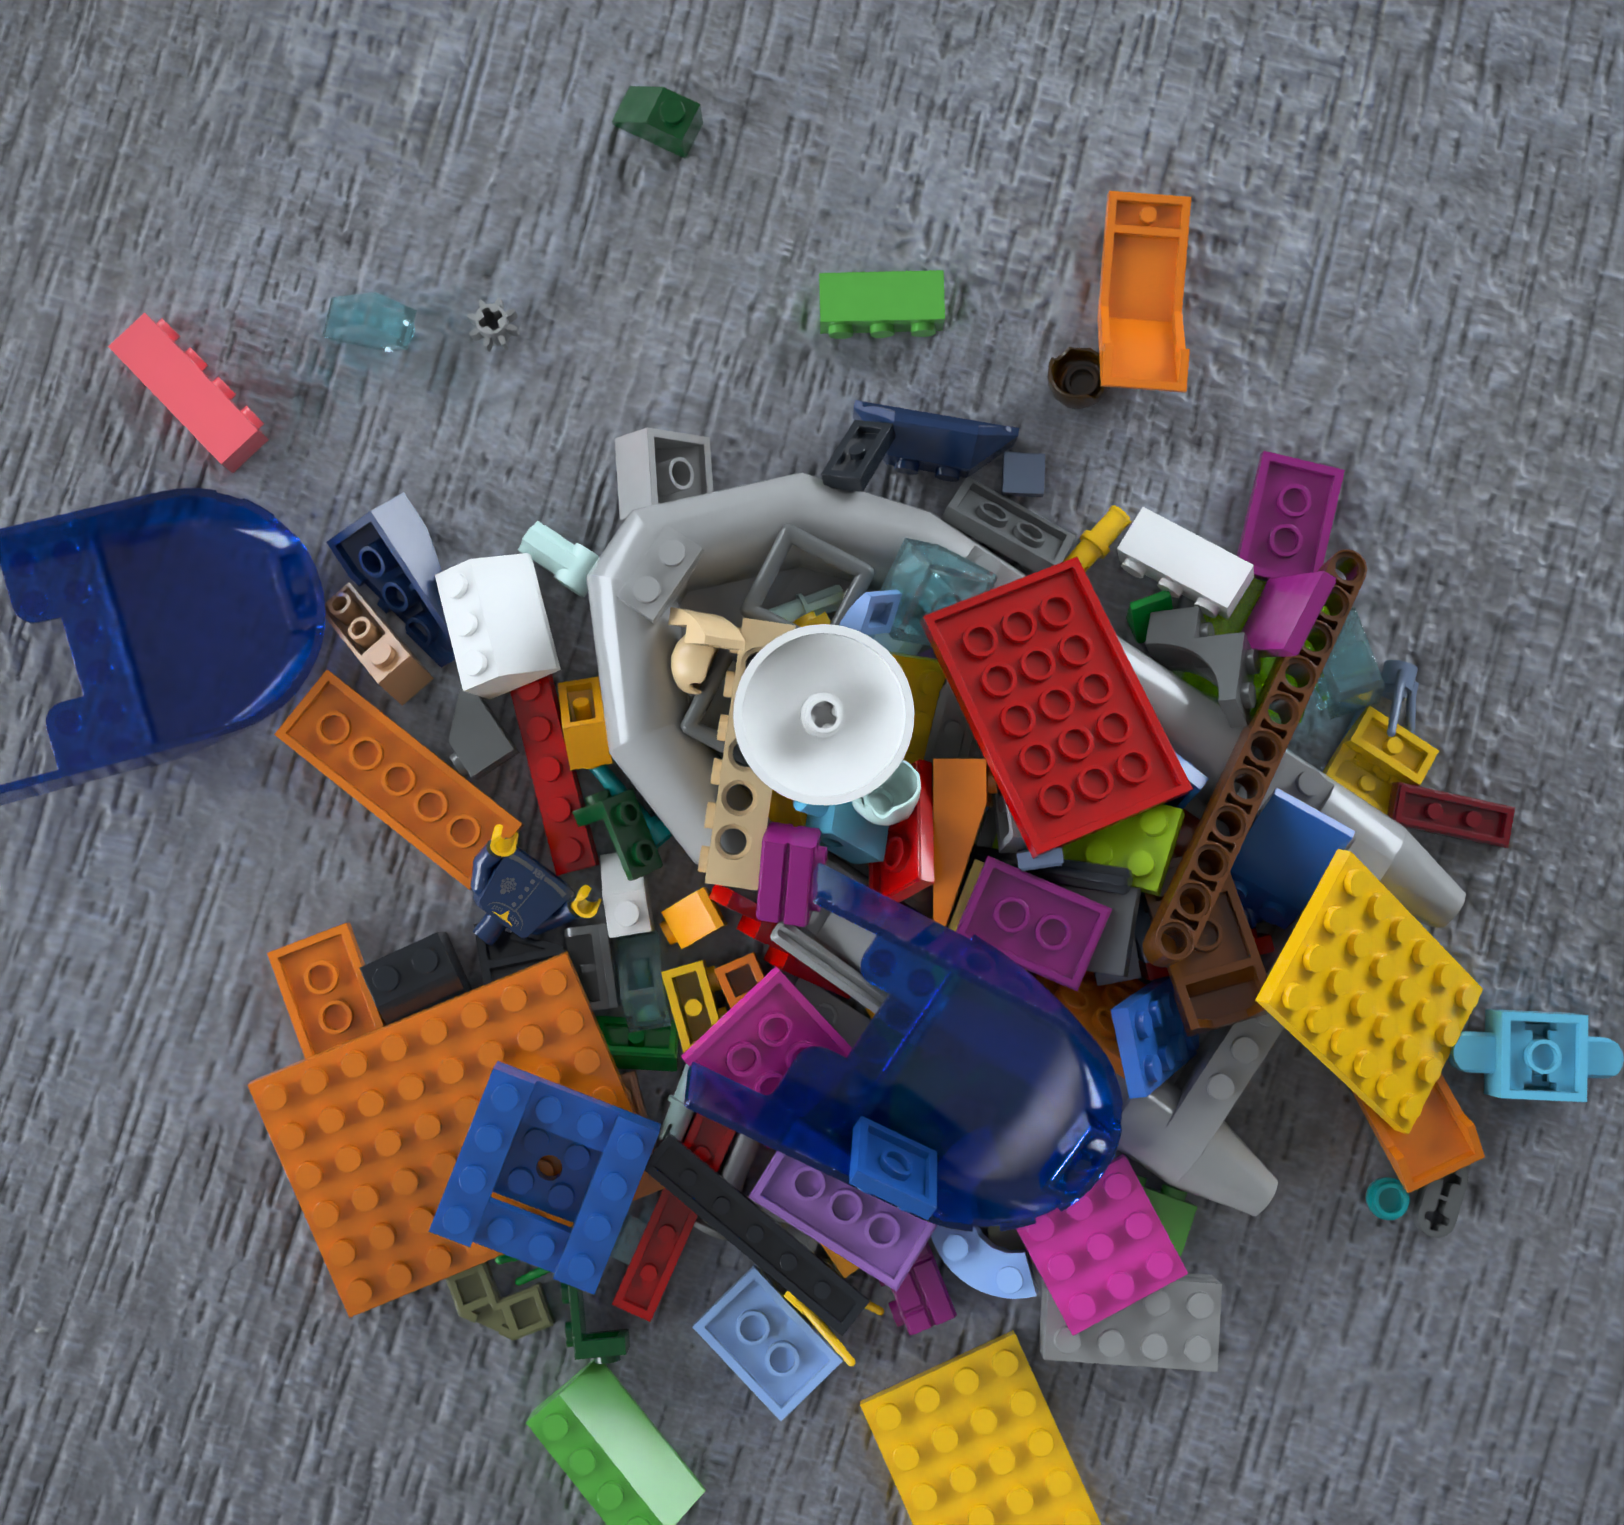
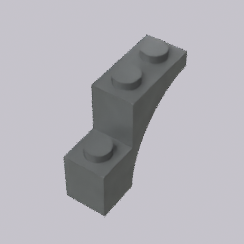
(1188, 644)

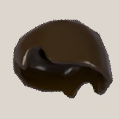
(1076, 378)

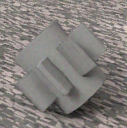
(490, 312)

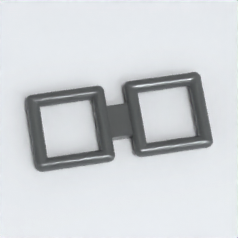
(752, 609)

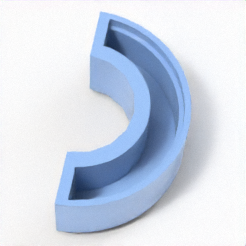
(984, 1264)

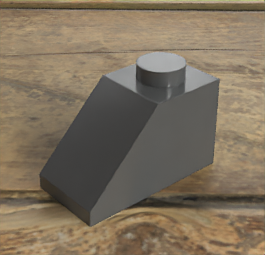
(478, 737)

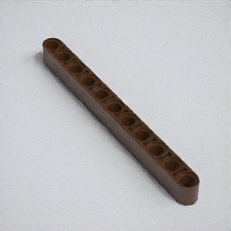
(1250, 772)

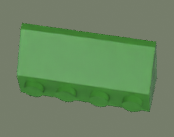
(614, 1451)

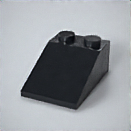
(415, 977)

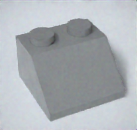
(661, 468)

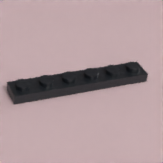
(756, 1234)

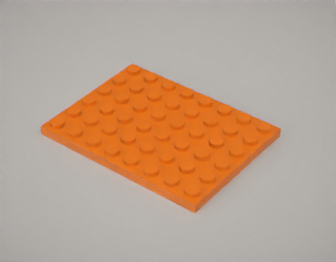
(384, 1117)

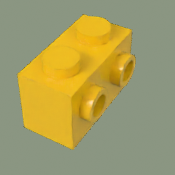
(693, 1000)

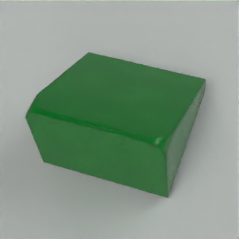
(1139, 613)

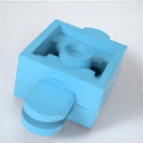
(1536, 1055)

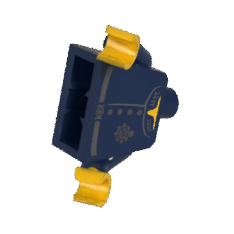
(521, 892)

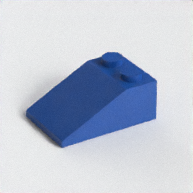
(1285, 857)

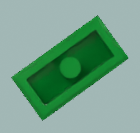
(640, 1050)

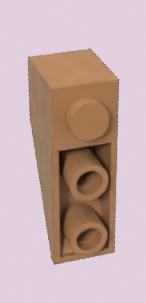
(376, 644)

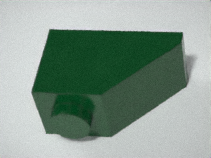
(660, 118)

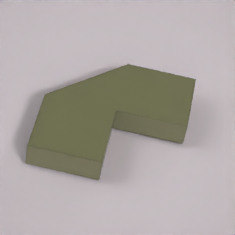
(512, 1315)

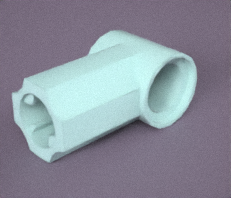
(559, 556)

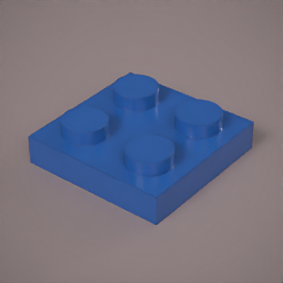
(893, 1168)

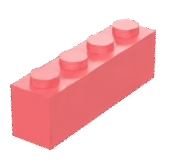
(188, 392)

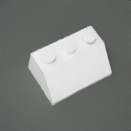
(497, 624)

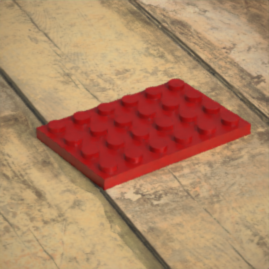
(1055, 706)

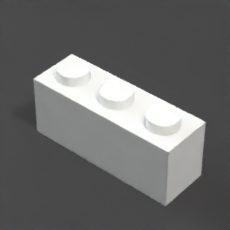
(1184, 564)

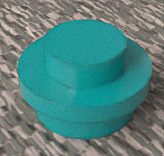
(1387, 1198)

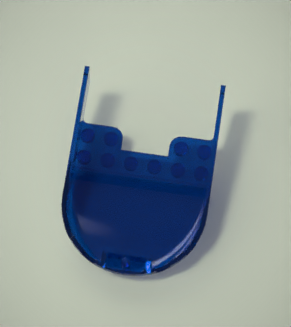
(179, 620)
(956, 1059)

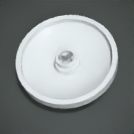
(823, 714)

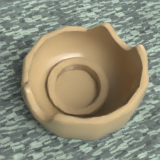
(691, 665)

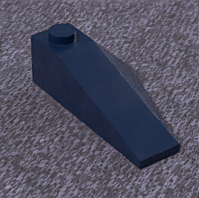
(398, 562)

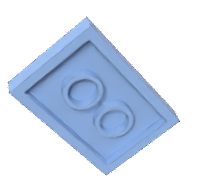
(767, 1342)

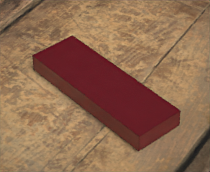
(1451, 815)

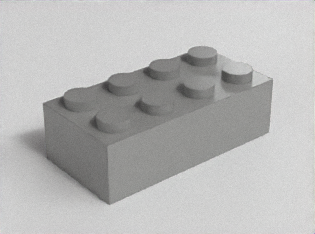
(1163, 1330)

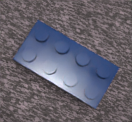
(1151, 1037)

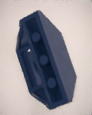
(938, 442)

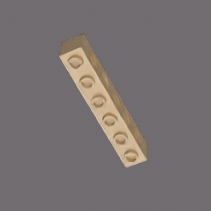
(720, 866)

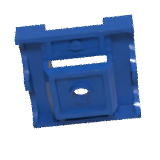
(601, 1162)

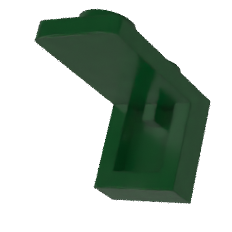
(626, 829)
(602, 1345)

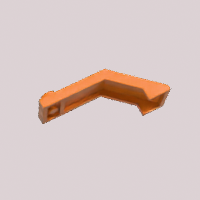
(1144, 292)
(1437, 1144)

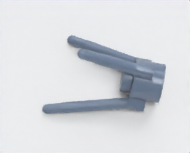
(1399, 686)

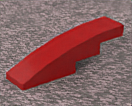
(761, 931)

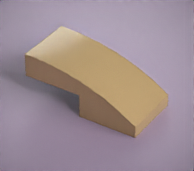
(707, 629)

